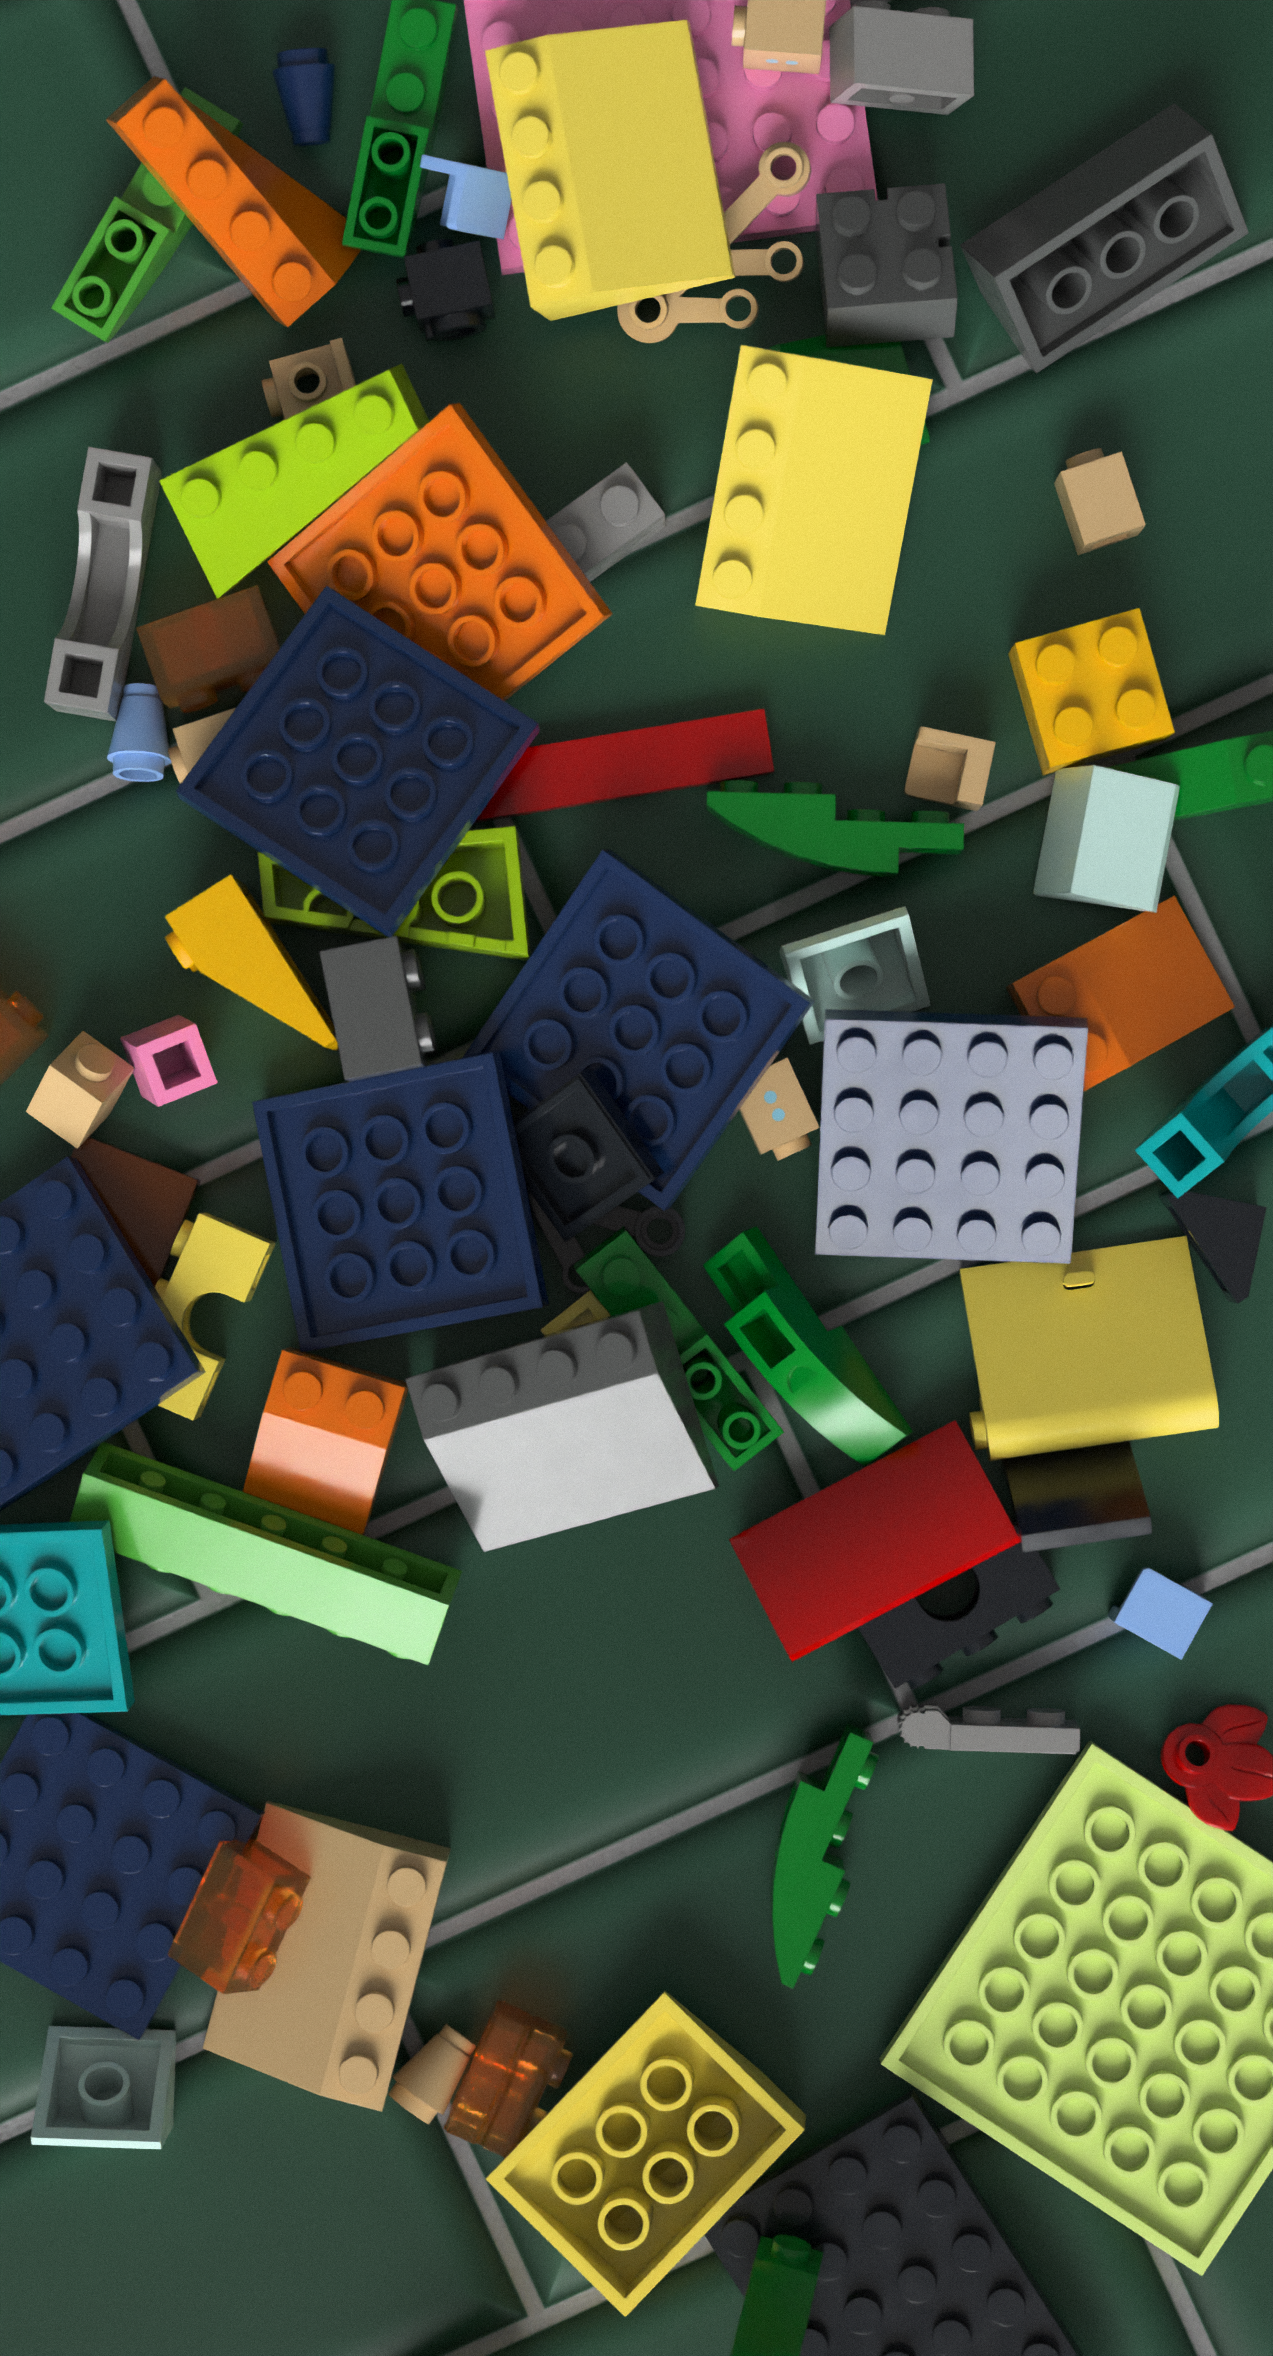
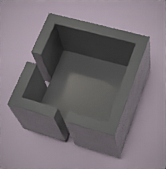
(886, 265)
(376, 1008)

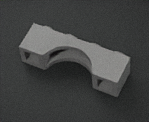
(113, 548)

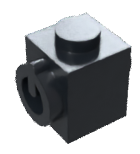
(446, 290)

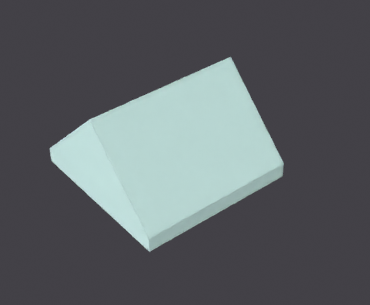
(1106, 838)
(858, 968)
(105, 2088)

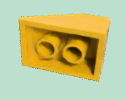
(236, 946)

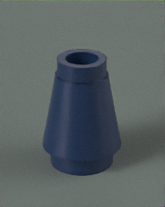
(306, 93)

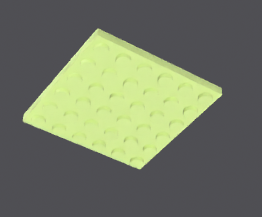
(1116, 2010)

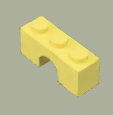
(211, 1259)

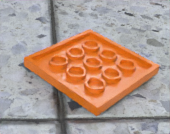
(450, 559)

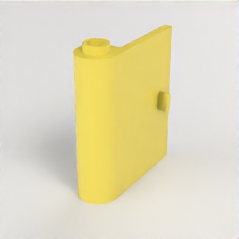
(1090, 1360)

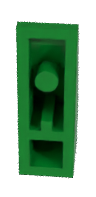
(1214, 774)
(778, 2298)

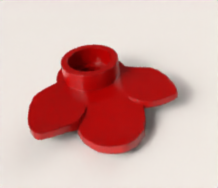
(1232, 1765)

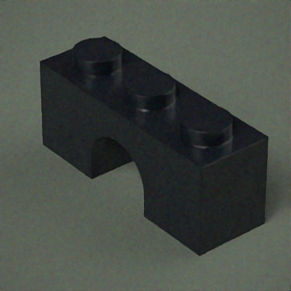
(914, 1640)

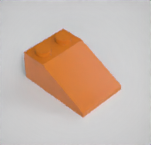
(1133, 985)
(325, 1438)

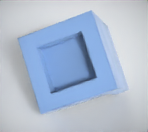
(474, 199)
(1161, 1612)

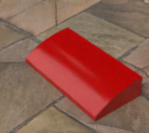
(874, 1540)

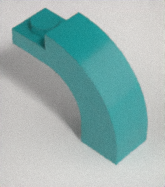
(1213, 1117)

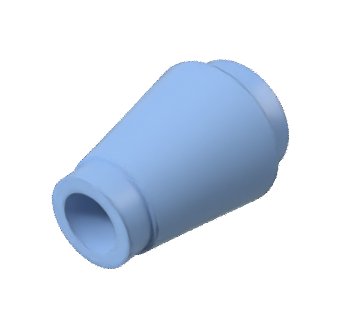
(140, 735)

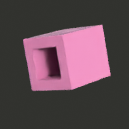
(168, 1060)

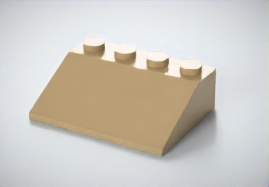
(344, 1966)

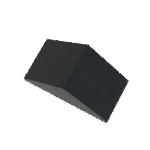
(1222, 1235)

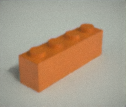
(250, 211)

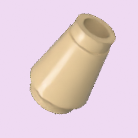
(432, 2074)

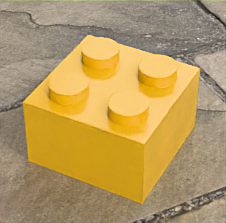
(1091, 691)

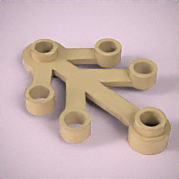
(745, 261)

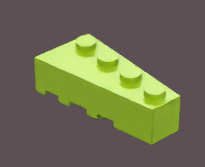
(276, 482)
(468, 906)

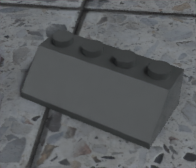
(1106, 236)

